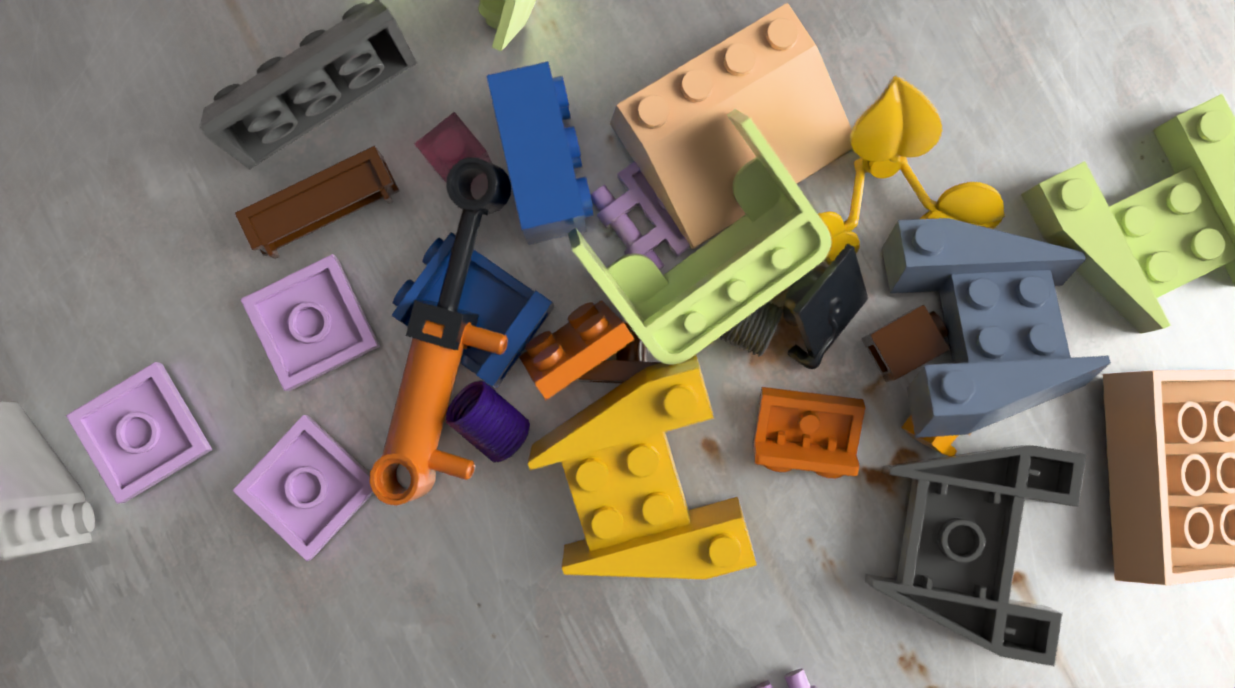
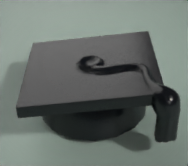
(824, 305)

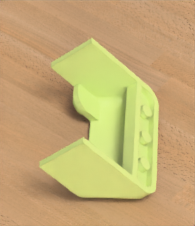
(729, 274)

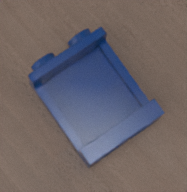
(491, 292)

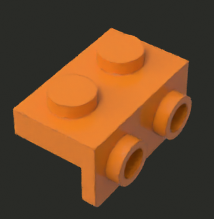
(808, 432)

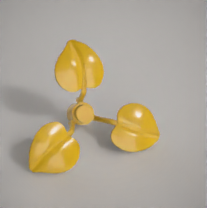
(887, 132)

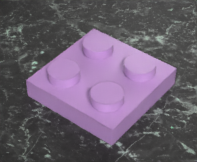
(310, 323)
(139, 432)
(306, 487)

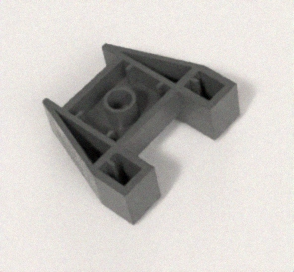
(965, 544)

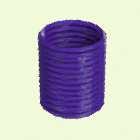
(488, 421)

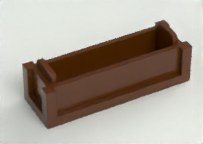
(317, 201)

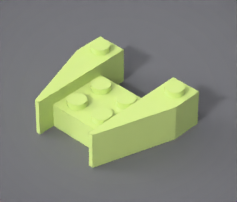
(1158, 234)

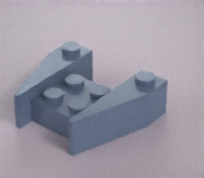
(998, 319)

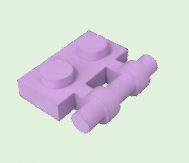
(639, 193)

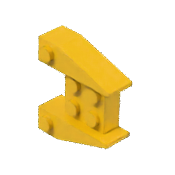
(631, 488)

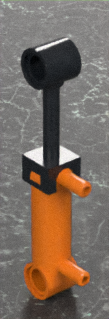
(437, 344)

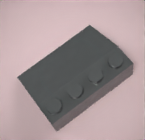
(308, 85)

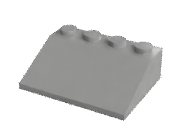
(38, 495)

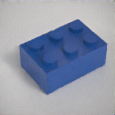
(540, 152)

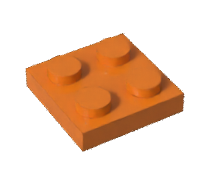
(575, 348)

